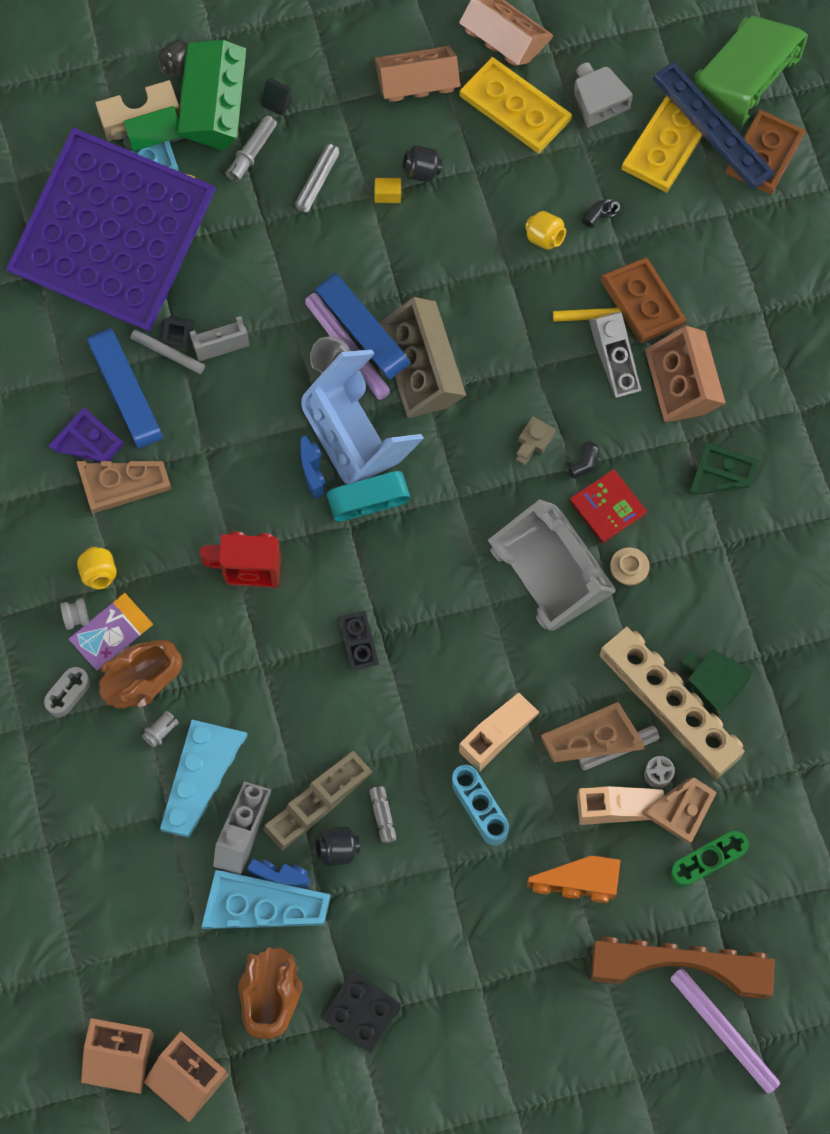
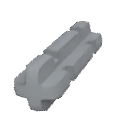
(382, 814)

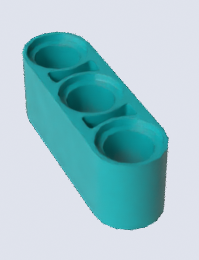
(368, 496)

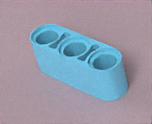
(476, 791)

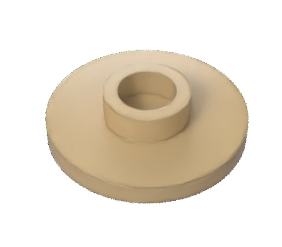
(629, 566)

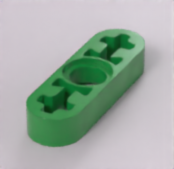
(695, 876)

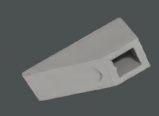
(615, 353)
(241, 828)

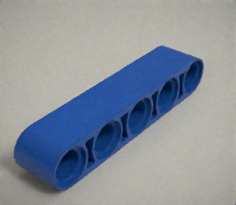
(362, 325)
(124, 388)

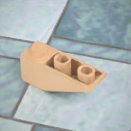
(497, 731)
(614, 804)

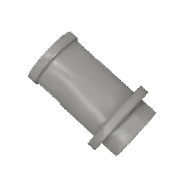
(159, 729)

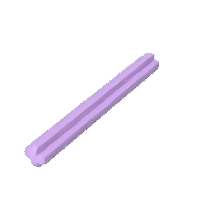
(335, 330)
(725, 1031)

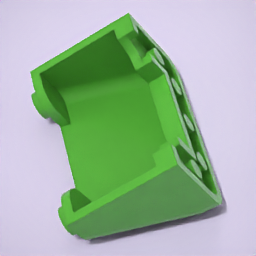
(749, 65)

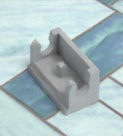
(220, 340)

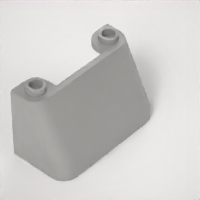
(552, 564)

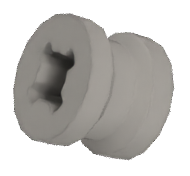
(74, 614)
(661, 767)

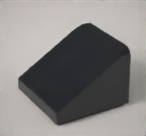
(276, 96)
(177, 331)

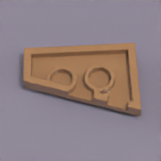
(121, 483)
(593, 735)

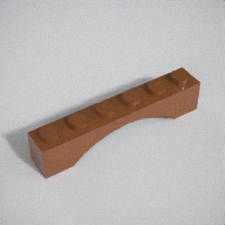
(745, 975)

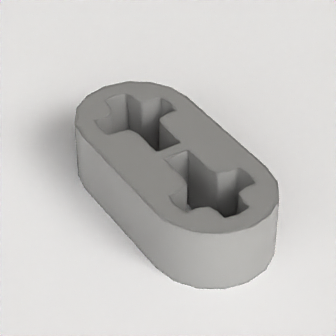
(62, 687)

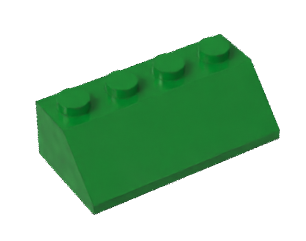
(211, 93)

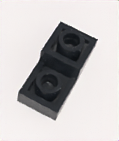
(358, 640)

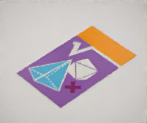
(111, 631)

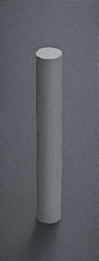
(167, 351)

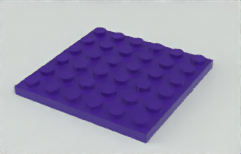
(111, 229)

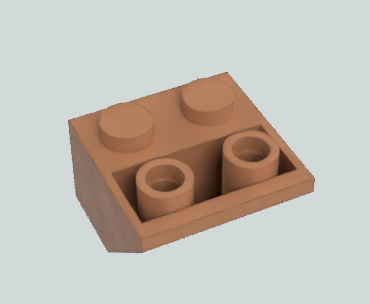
(116, 1055)
(185, 1076)

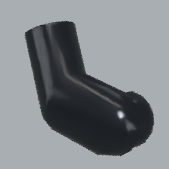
(601, 209)
(588, 461)

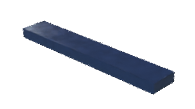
(713, 126)

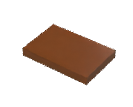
(775, 143)
(643, 300)

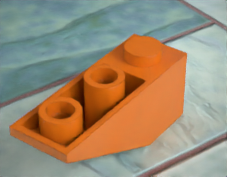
(586, 877)

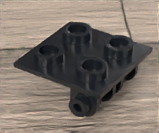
(362, 1011)

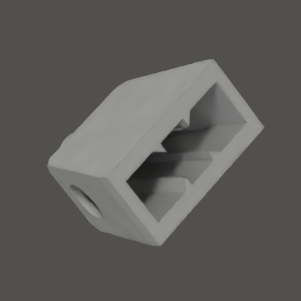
(600, 94)

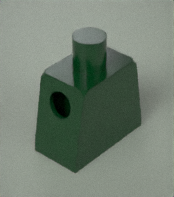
(715, 679)

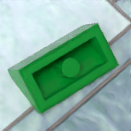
(152, 128)

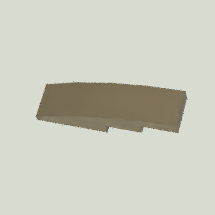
(317, 800)

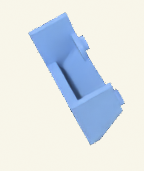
(343, 426)

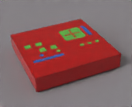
(608, 506)

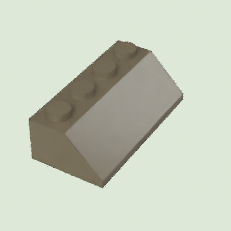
(433, 376)

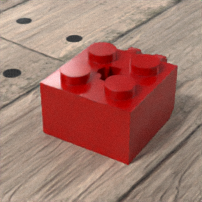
(245, 559)

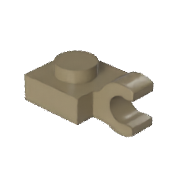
(534, 438)

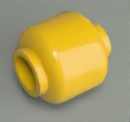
(545, 230)
(96, 568)

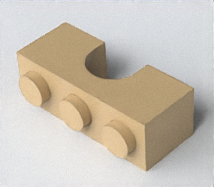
(114, 112)

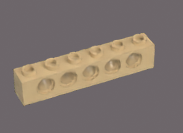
(714, 760)

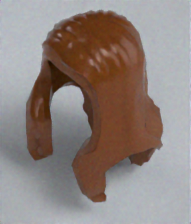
(139, 673)
(269, 993)

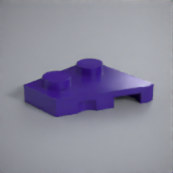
(87, 439)

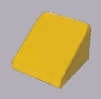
(387, 190)

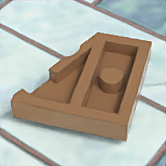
(682, 809)

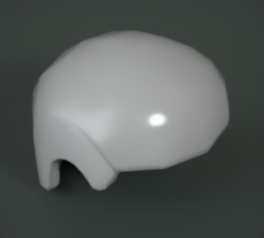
(326, 351)

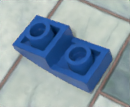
(310, 461)
(291, 876)

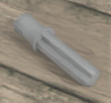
(246, 156)

